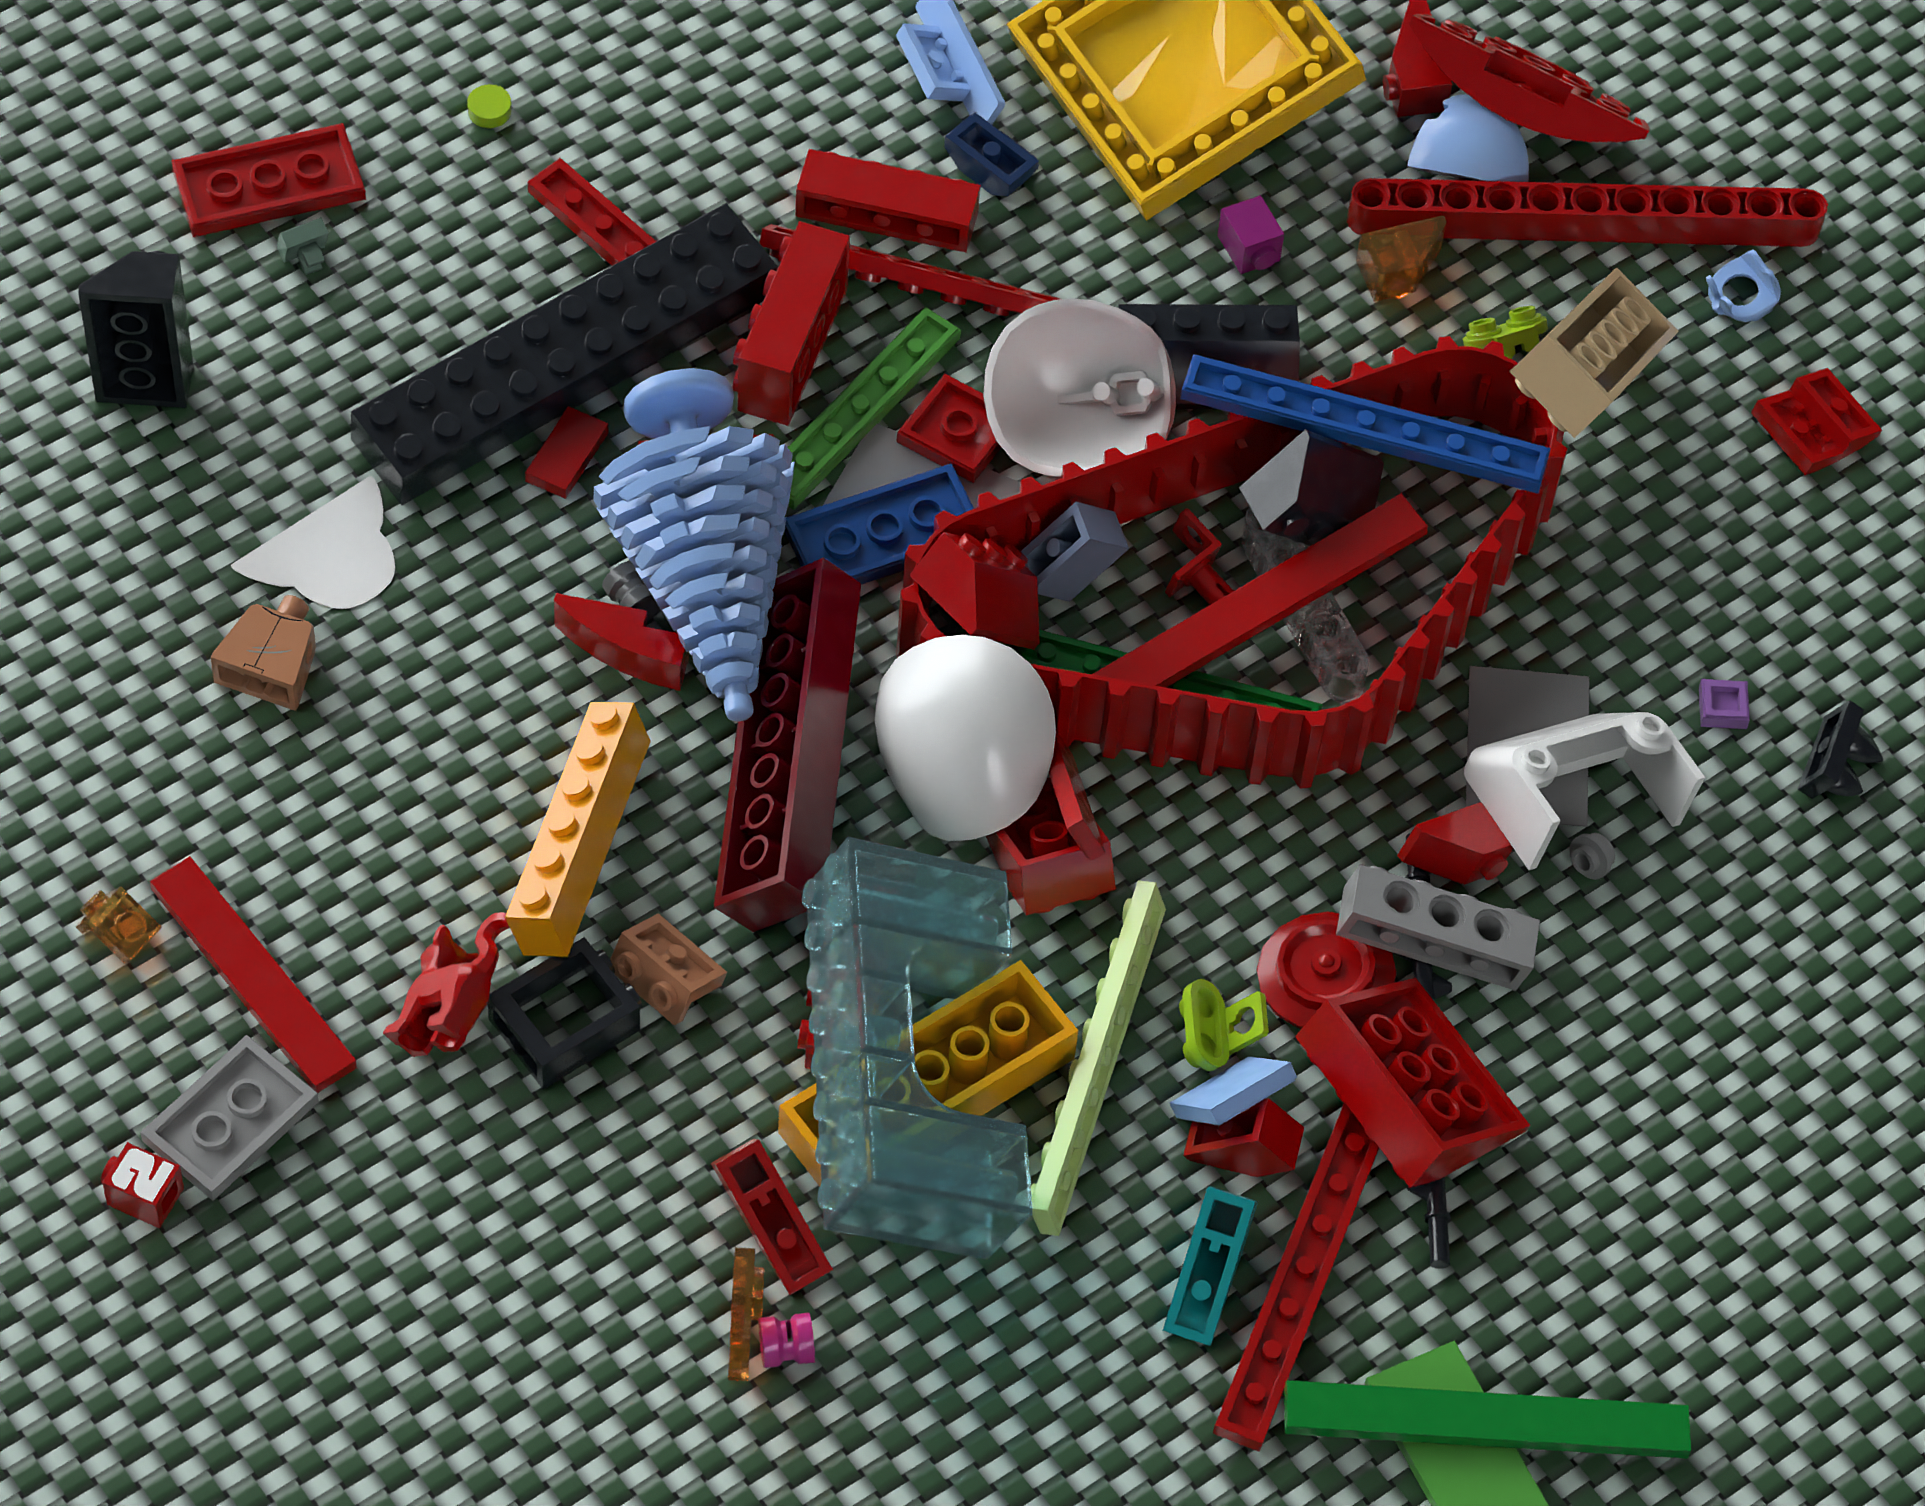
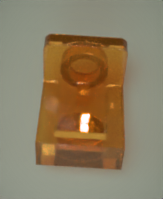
(118, 923)

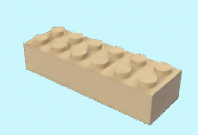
(1593, 353)

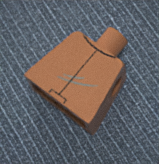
(268, 653)

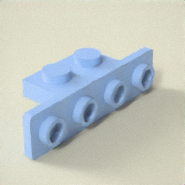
(949, 60)

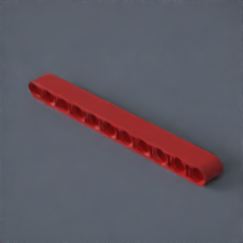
(1593, 211)

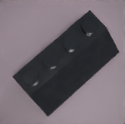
(138, 331)
(1241, 335)

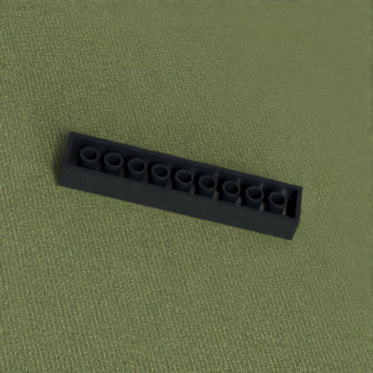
(561, 354)

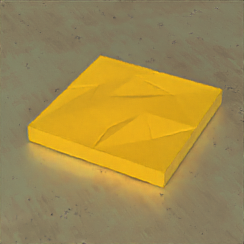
(1183, 84)

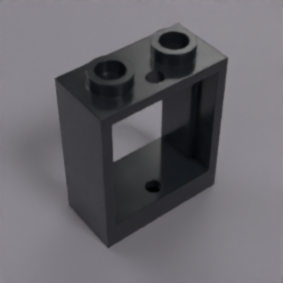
(552, 1063)

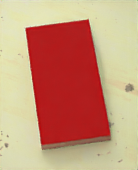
(268, 180)

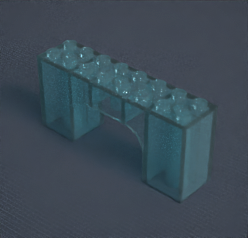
(887, 1148)

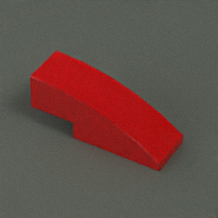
(622, 639)

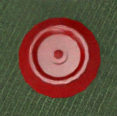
(1311, 963)

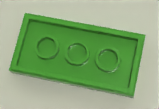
(1458, 1472)

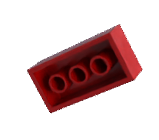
(791, 322)

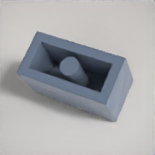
(1075, 550)

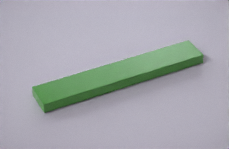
(868, 400)

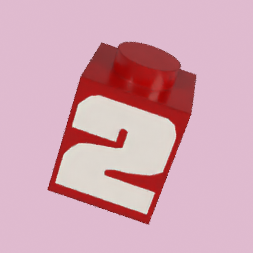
(142, 1184)

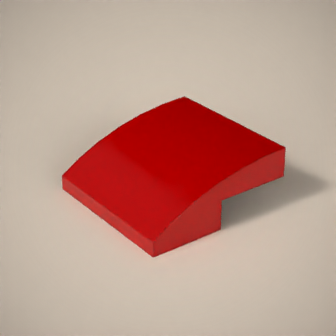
(1816, 421)

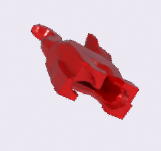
(448, 992)

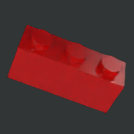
(983, 588)

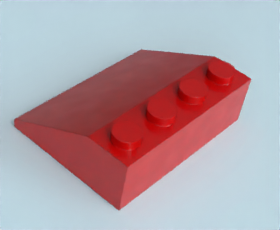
(1410, 1080)

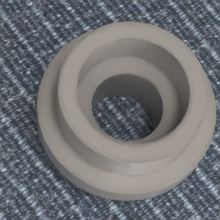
(1592, 855)

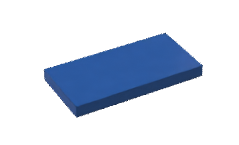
(873, 529)

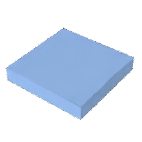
(1233, 1090)

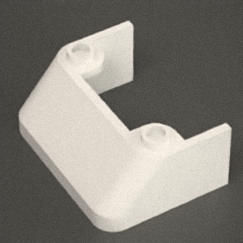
(1514, 769)

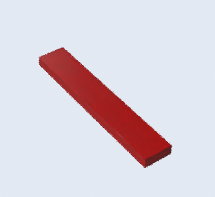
(253, 975)

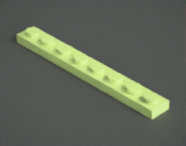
(1093, 1070)

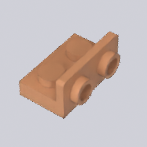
(665, 967)

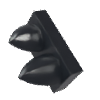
(1836, 741)

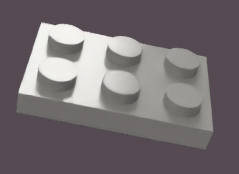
(230, 1117)

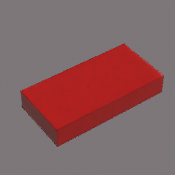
(566, 452)

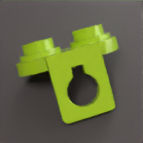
(1520, 329)
(1211, 1025)

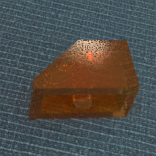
(1399, 257)

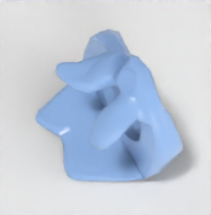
(1753, 267)

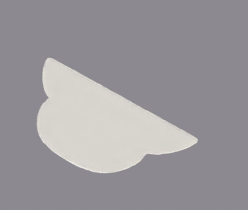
(330, 554)

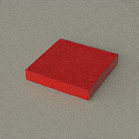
(952, 429)

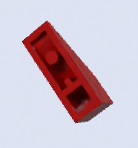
(1414, 78)
(771, 1215)

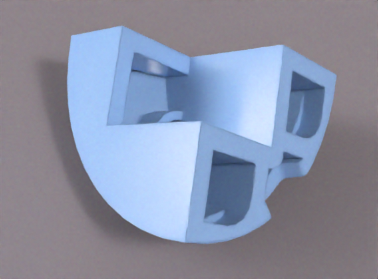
(1470, 144)

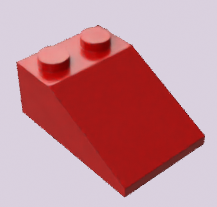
(1045, 861)

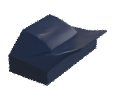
(989, 156)

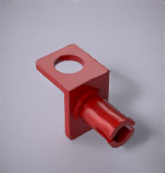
(1198, 571)

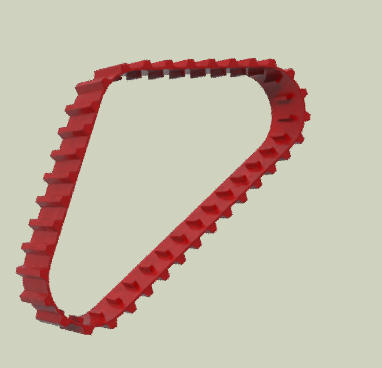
(1234, 732)

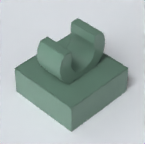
(305, 244)

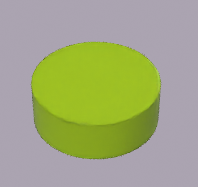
(489, 106)

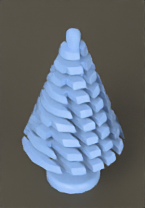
(702, 523)

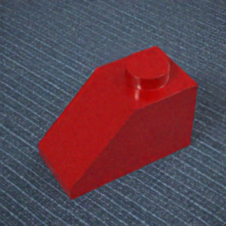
(1458, 846)
(1252, 1143)

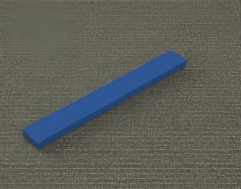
(1365, 423)

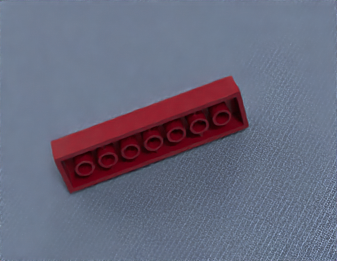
(789, 749)

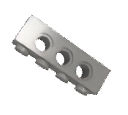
(1455, 944)

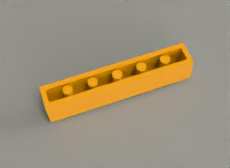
(578, 829)

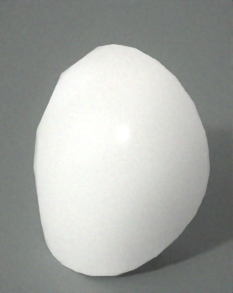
(1075, 384)
(965, 734)

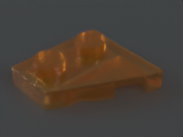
(745, 1307)

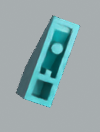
(1210, 1265)

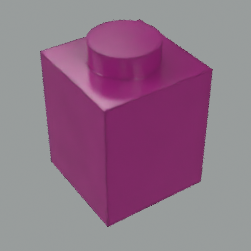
(1251, 235)

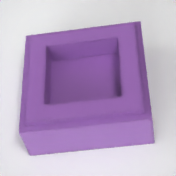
(1724, 704)

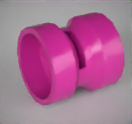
(775, 1336)

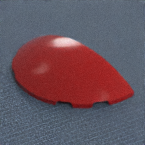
(1525, 85)

